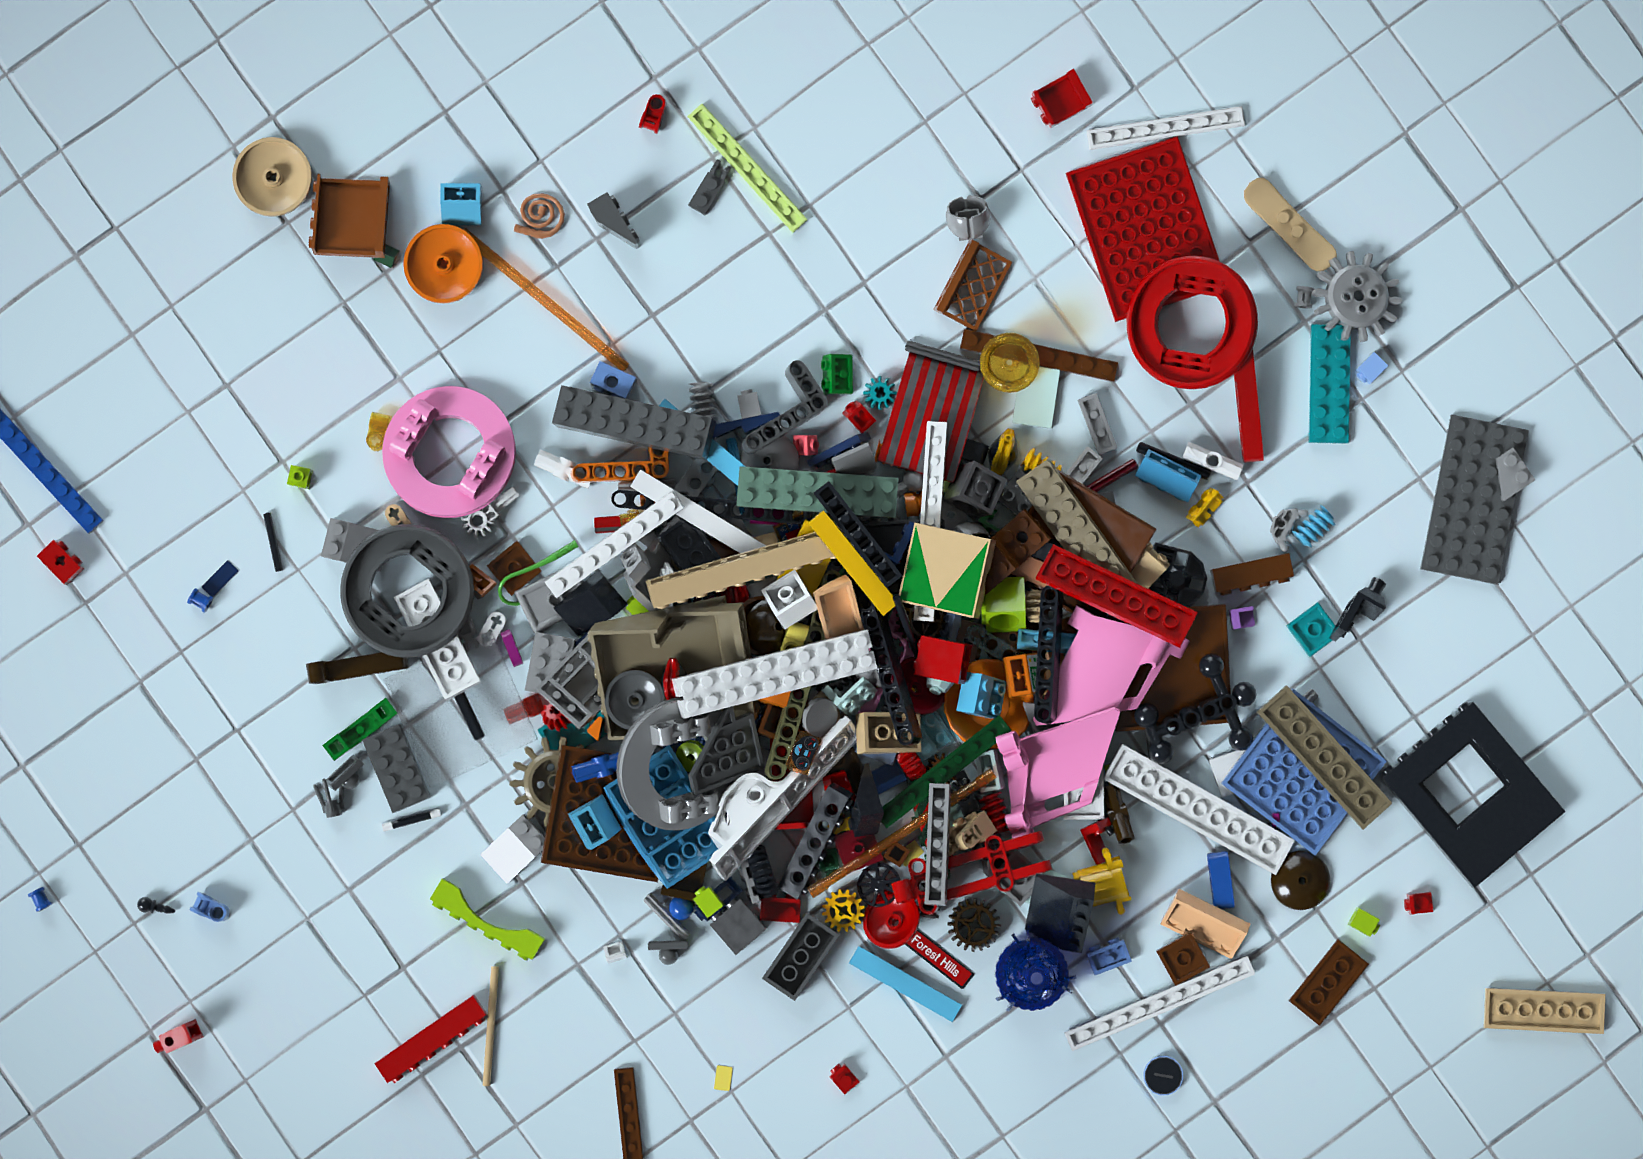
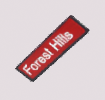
(940, 959)

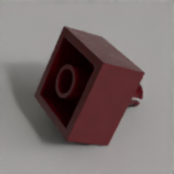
(851, 847)

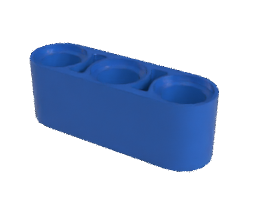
(1220, 880)

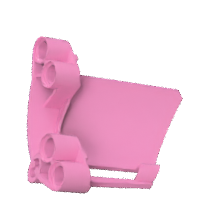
(1104, 664)
(1053, 765)

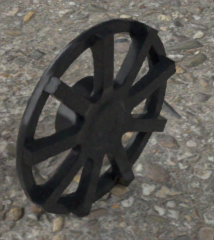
(877, 884)

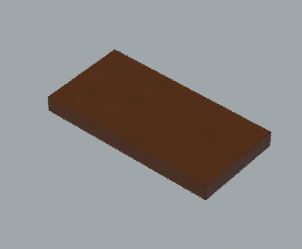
(1328, 982)

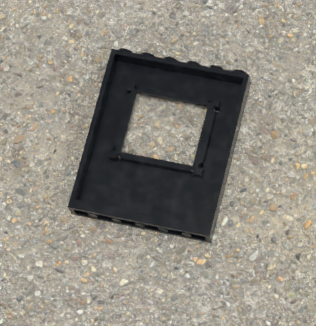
(1498, 825)

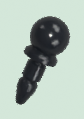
(146, 904)

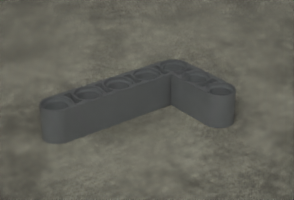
(791, 415)

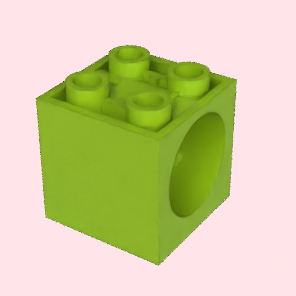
(1005, 606)

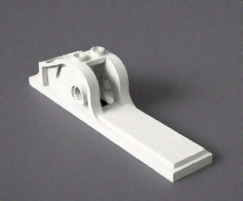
(760, 805)

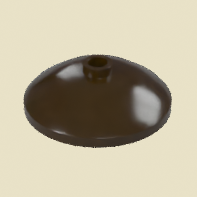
(762, 629)
(1286, 884)

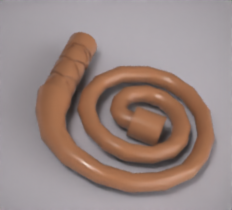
(541, 211)

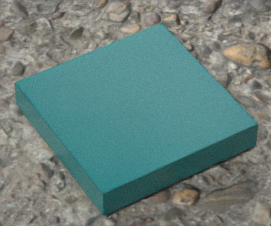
(1312, 629)

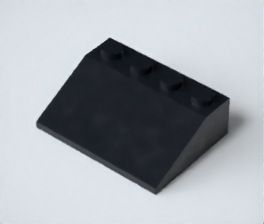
(1060, 911)

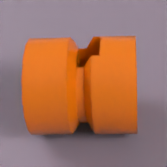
(913, 503)

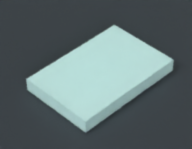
(1037, 402)

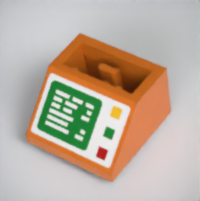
(1021, 674)

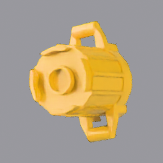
(1108, 881)

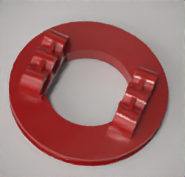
(1197, 276)

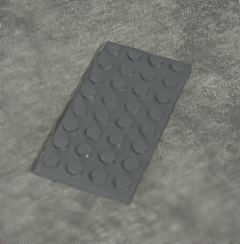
(1467, 514)

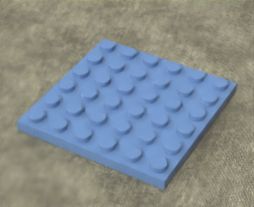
(1278, 782)

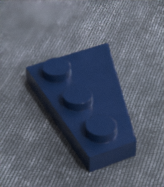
(821, 459)

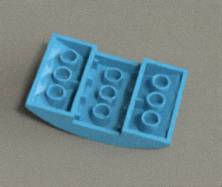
(667, 852)

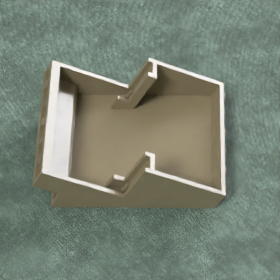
(695, 633)

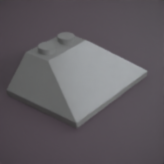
(573, 686)

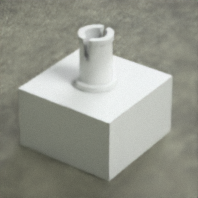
(789, 599)

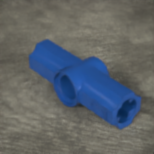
(597, 767)

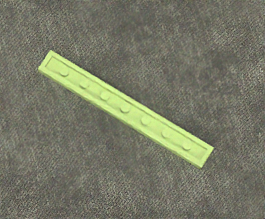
(747, 168)

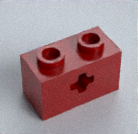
(50, 556)

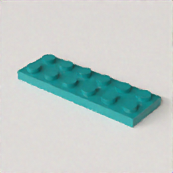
(1329, 386)

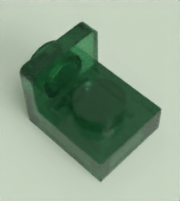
(830, 863)

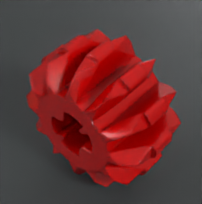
(735, 594)
(553, 718)
(911, 765)

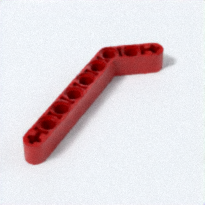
(1248, 411)

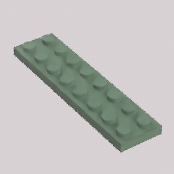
(795, 490)

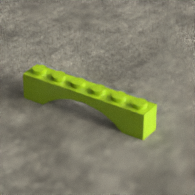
(451, 898)

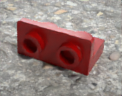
(780, 909)

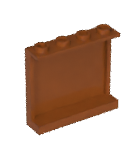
(349, 217)

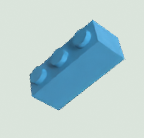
(1167, 476)

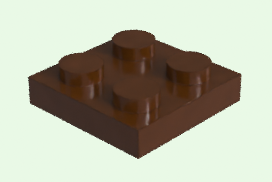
(511, 561)
(1183, 958)

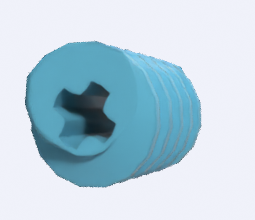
(1314, 527)

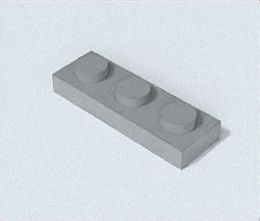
(1097, 424)

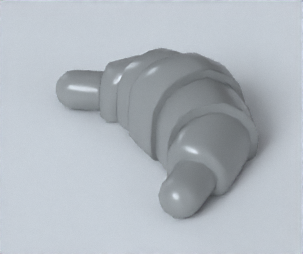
(1283, 525)

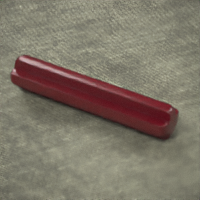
(1113, 476)

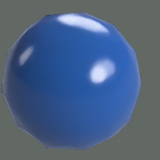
(681, 908)

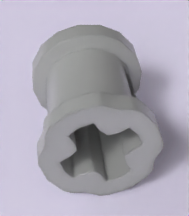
(1301, 302)

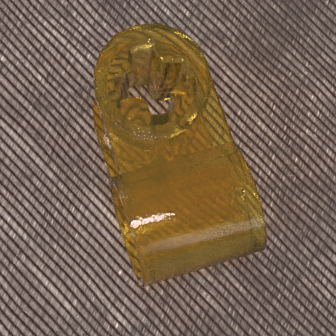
(377, 428)

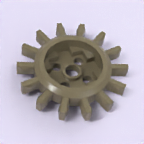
(536, 772)

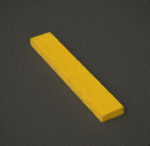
(852, 562)

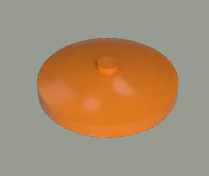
(443, 263)

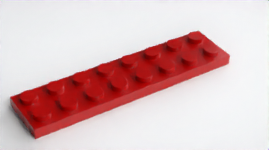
(1116, 596)

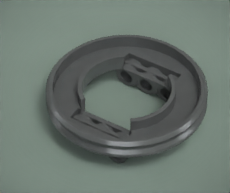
(376, 625)

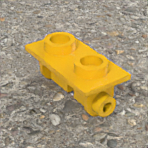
(1198, 513)

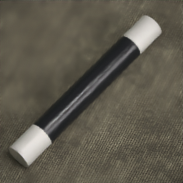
(411, 820)

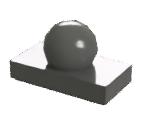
(346, 774)
(668, 952)

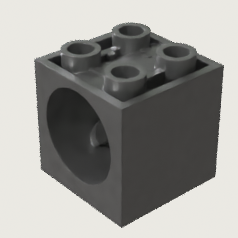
(975, 490)
(737, 925)

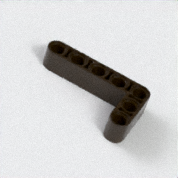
(354, 667)

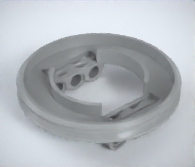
(662, 727)

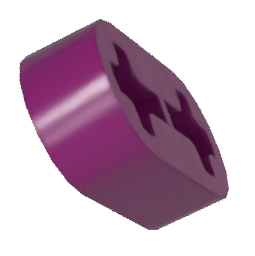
(511, 647)

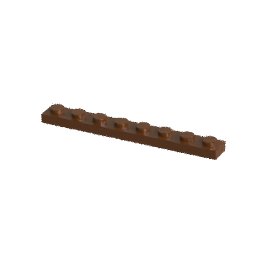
(1052, 358)

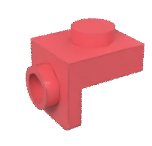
(806, 444)

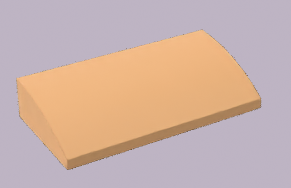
(838, 608)
(1206, 922)

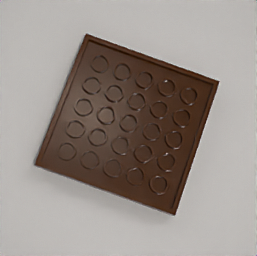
(563, 843)

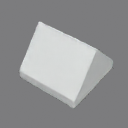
(615, 952)

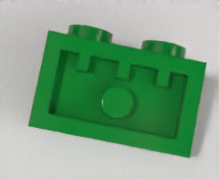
(837, 374)

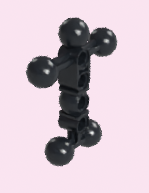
(1242, 695)

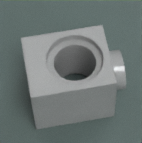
(749, 404)

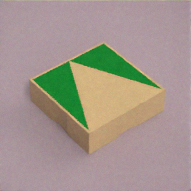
(946, 570)

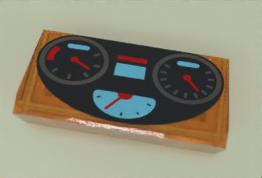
(803, 753)

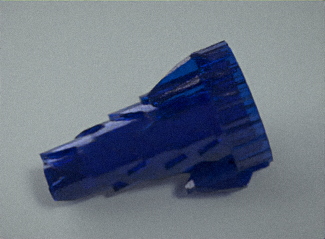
(1018, 964)

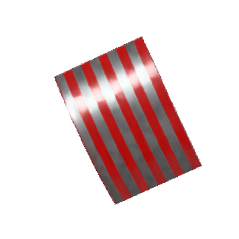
(931, 393)

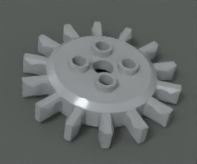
(1347, 311)

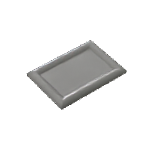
(538, 603)

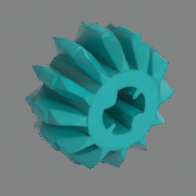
(887, 392)

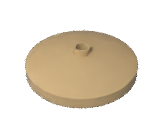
(260, 162)

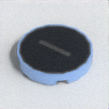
(1163, 1075)

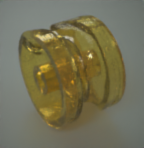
(1009, 377)

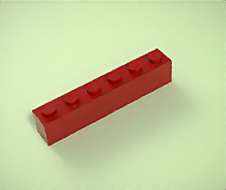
(431, 1038)

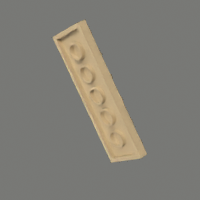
(1544, 1010)

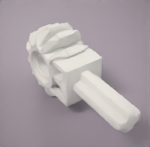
(489, 513)

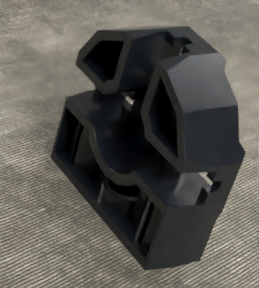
(1180, 584)

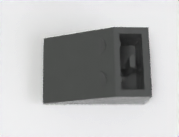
(608, 217)

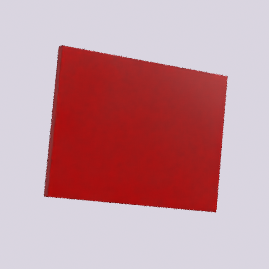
(1139, 215)

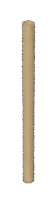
(490, 1026)

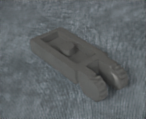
(709, 189)

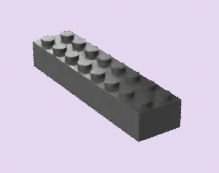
(634, 422)

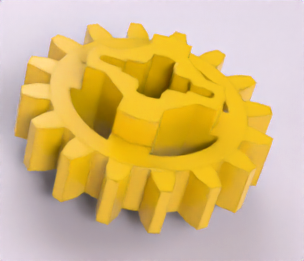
(837, 918)

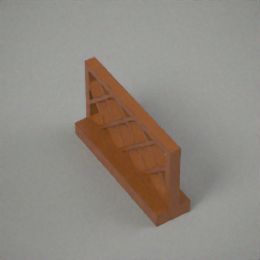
(957, 277)

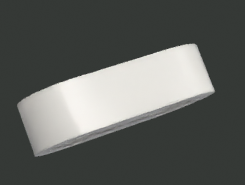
(489, 623)

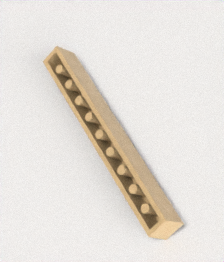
(737, 570)

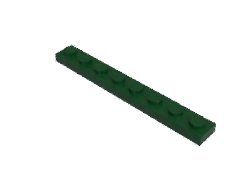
(944, 770)

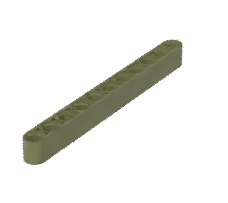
(798, 705)

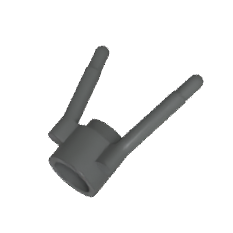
(332, 807)

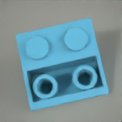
(461, 204)
(981, 695)
(595, 822)

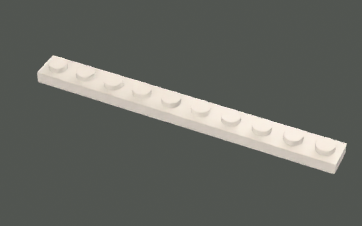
(932, 490)
(1159, 1003)

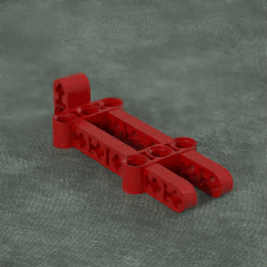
(908, 889)

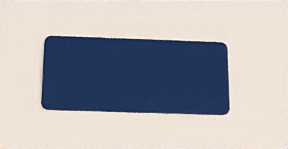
(219, 578)

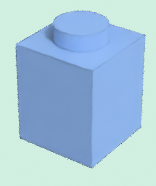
(1371, 368)

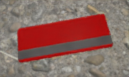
(607, 524)

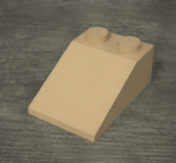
(877, 734)

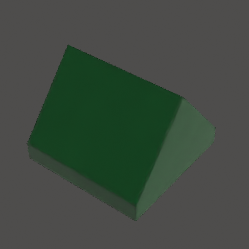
(390, 256)

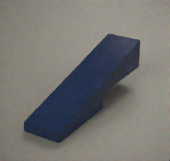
(747, 424)

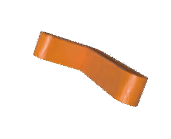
(628, 467)

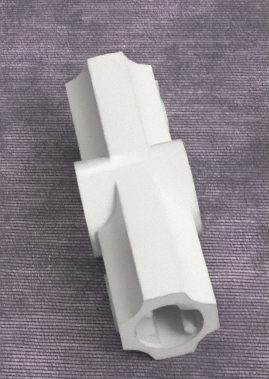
(1200, 456)
(559, 467)

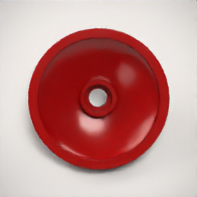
(879, 922)

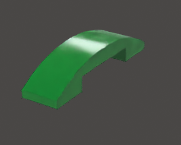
(360, 729)

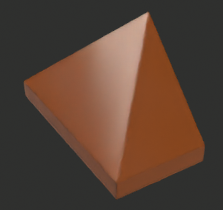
(482, 582)

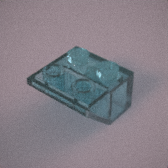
(934, 735)

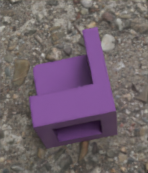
(1242, 617)

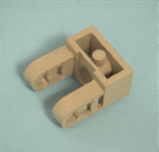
(970, 831)

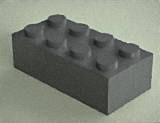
(396, 768)
(800, 956)

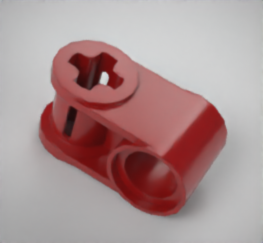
(653, 115)

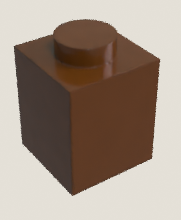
(896, 854)

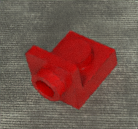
(858, 416)
(1418, 903)
(843, 1078)

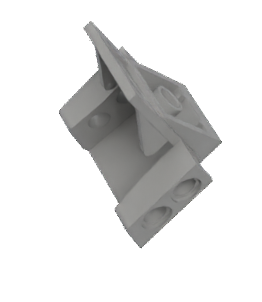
(646, 565)

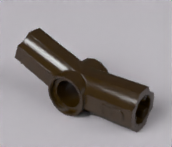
(1118, 814)

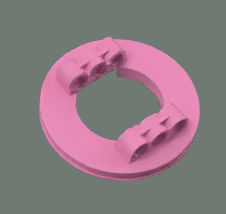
(488, 471)

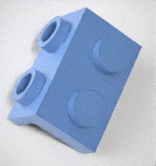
(1108, 956)

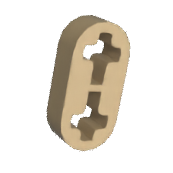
(401, 514)

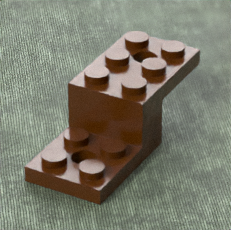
(1011, 552)

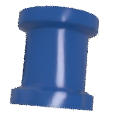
(200, 600)
(39, 899)

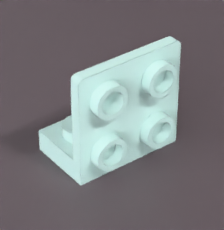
(854, 698)

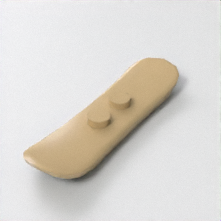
(1289, 224)

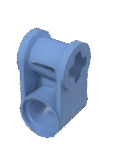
(206, 907)

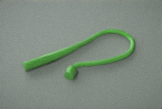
(554, 556)

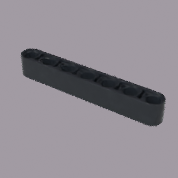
(1053, 663)

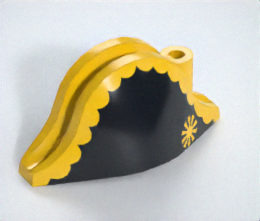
(1003, 452)

